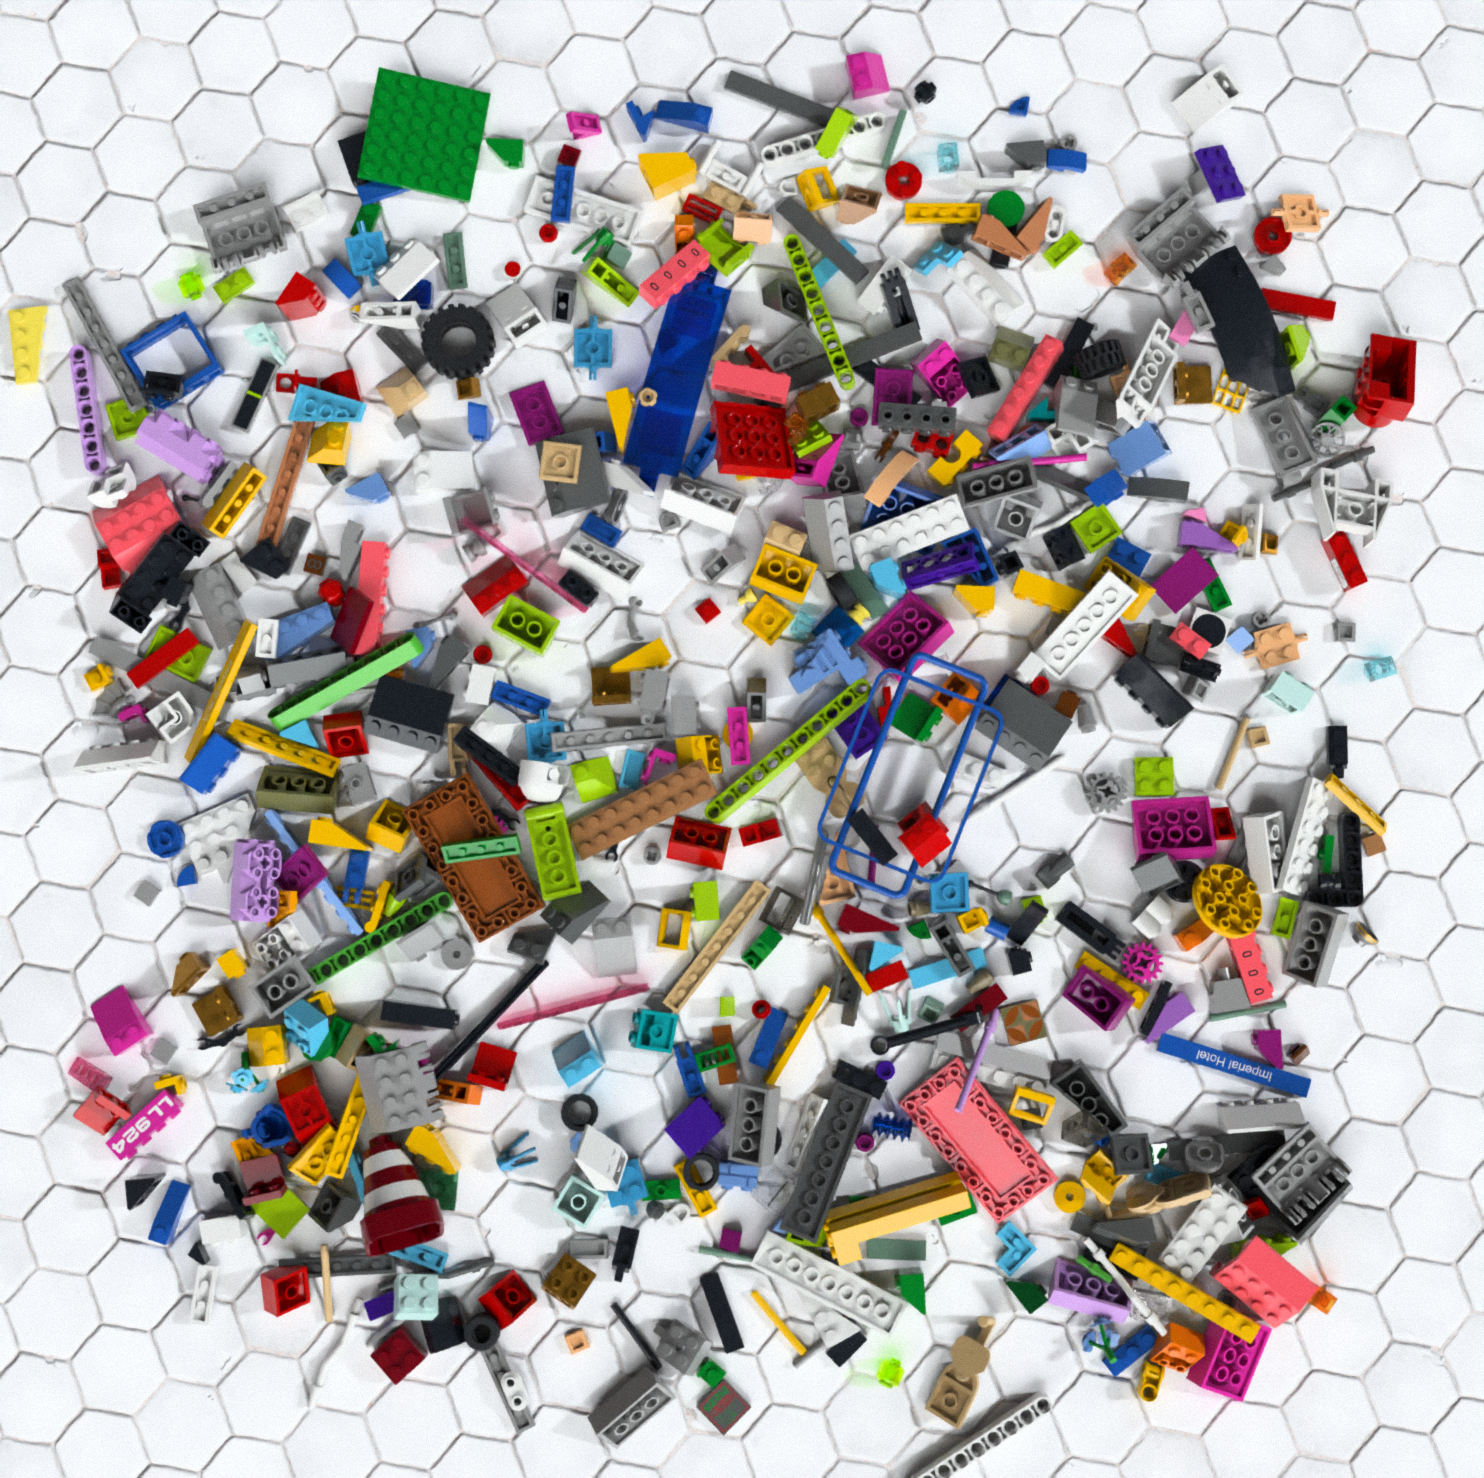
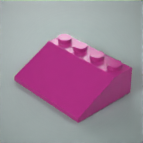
(905, 630)
(1173, 826)
(1228, 1361)

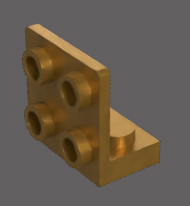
(1192, 384)
(610, 687)
(217, 1010)
(568, 1281)

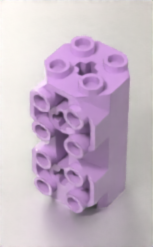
(180, 446)
(253, 890)

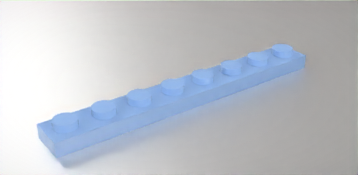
(287, 836)

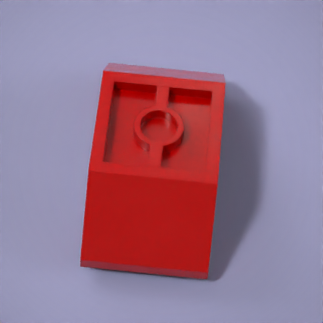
(304, 1104)

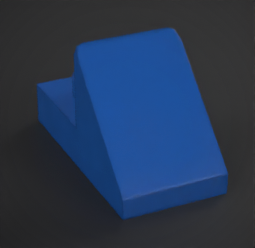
(641, 122)

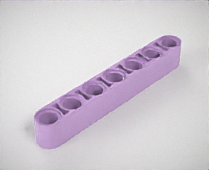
(82, 404)

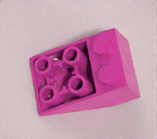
(939, 371)
(816, 466)

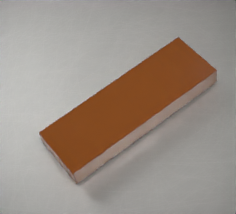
(727, 1073)

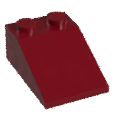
(859, 921)

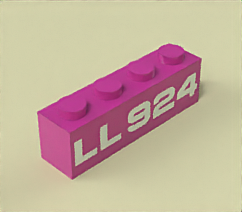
(144, 1124)

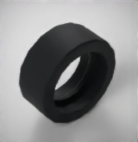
(841, 591)
(565, 1115)
(701, 1186)

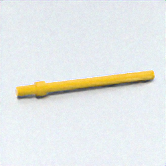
(818, 913)

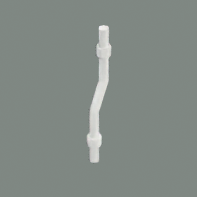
(1074, 512)
(1150, 1317)
(317, 1387)

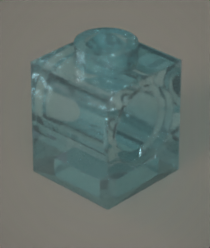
(950, 150)
(802, 626)
(1387, 665)

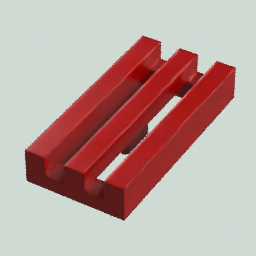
(703, 202)

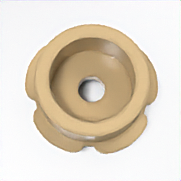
(648, 392)

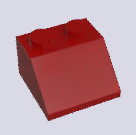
(343, 384)
(345, 734)
(924, 840)
(285, 1289)
(507, 1299)

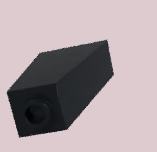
(419, 1014)

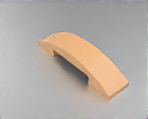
(890, 477)

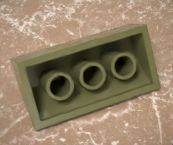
(298, 790)

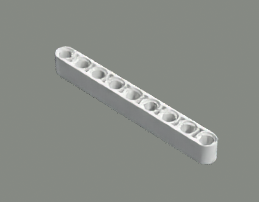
(982, 1437)

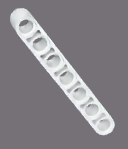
(812, 139)

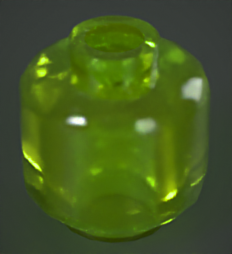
(191, 285)
(890, 1373)

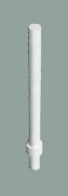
(984, 808)

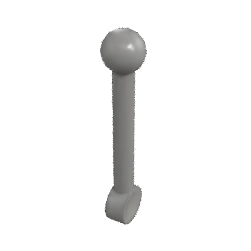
(453, 614)

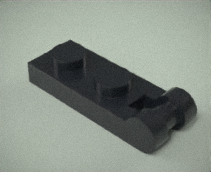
(860, 1079)
(233, 1194)

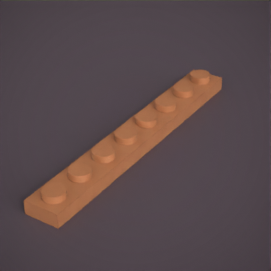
(286, 481)

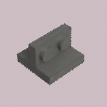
(415, 878)

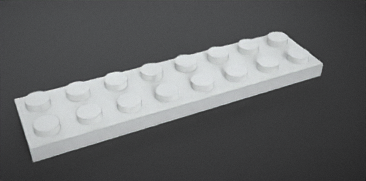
(829, 1283)

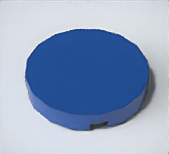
(166, 838)

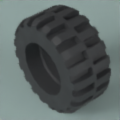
(444, 322)

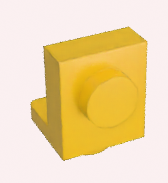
(1234, 533)
(972, 919)
(167, 1080)

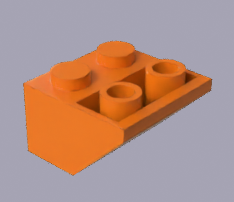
(954, 708)
(1178, 1348)

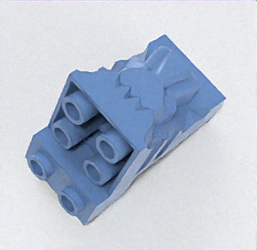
(823, 658)

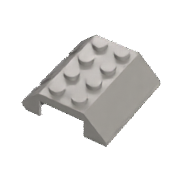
(240, 226)
(1175, 238)
(398, 1089)
(1298, 1172)

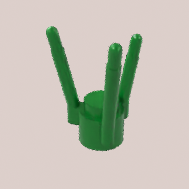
(604, 237)

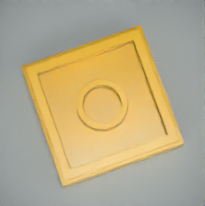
(768, 619)

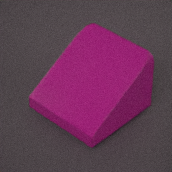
(730, 1239)

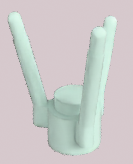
(900, 1021)

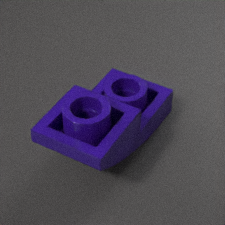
(380, 1306)

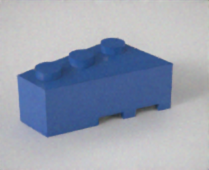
(986, 575)

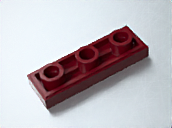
(988, 999)

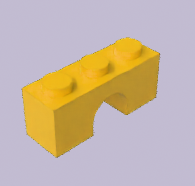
(943, 472)

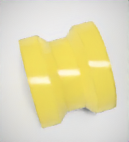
(858, 613)

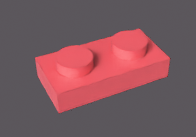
(1190, 641)

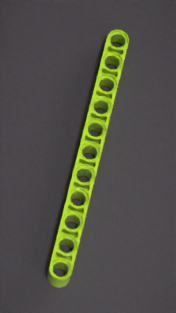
(785, 761)

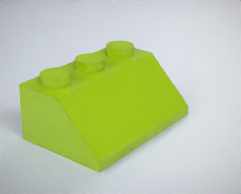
(526, 626)

